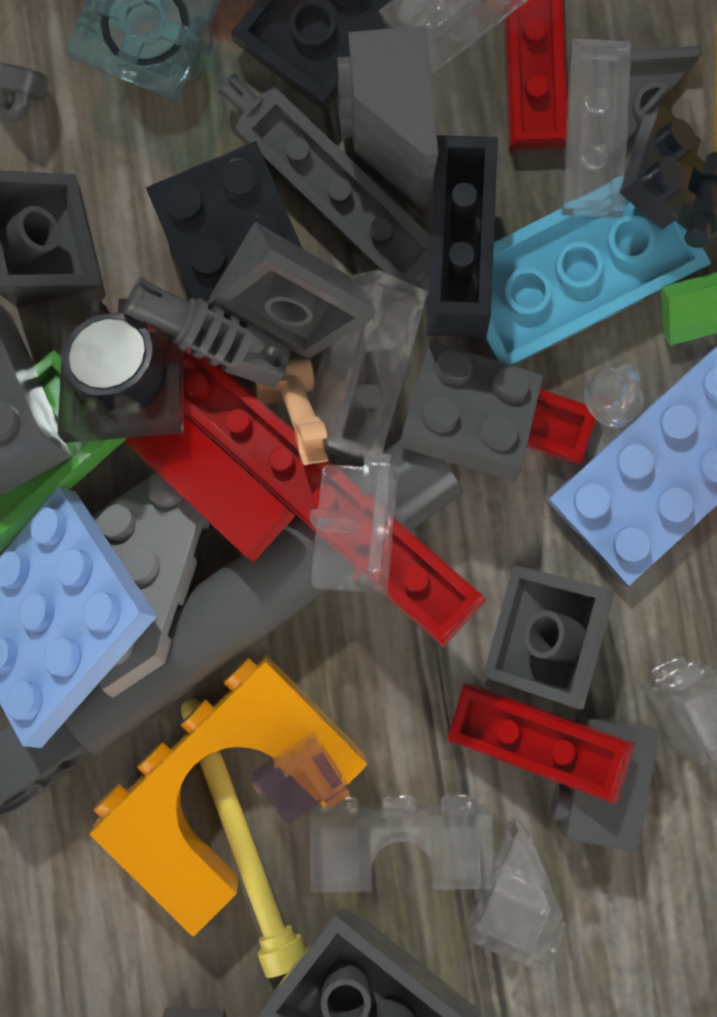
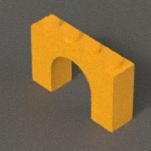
(146, 822)

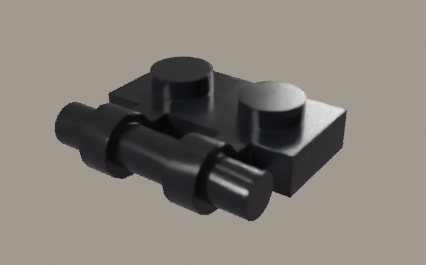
(664, 168)

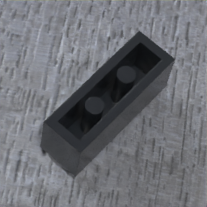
(462, 236)

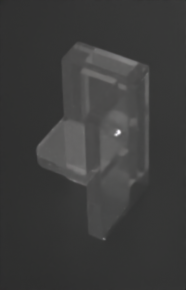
(355, 526)

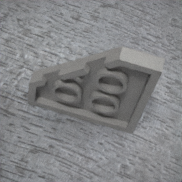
(156, 542)

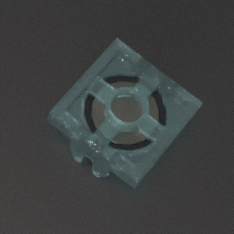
(145, 41)

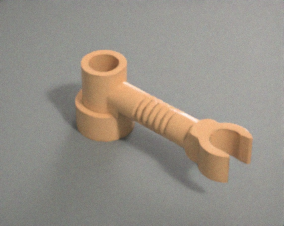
(292, 390)

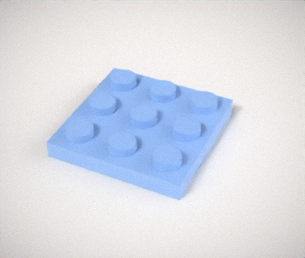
(62, 616)

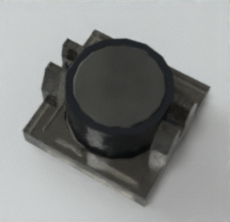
(120, 377)

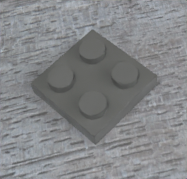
(471, 411)

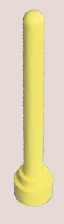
(278, 944)

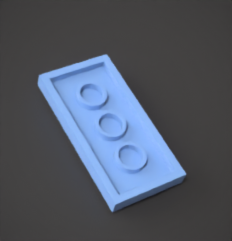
(650, 478)

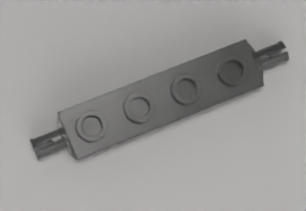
(331, 183)

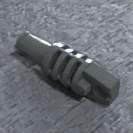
(209, 334)

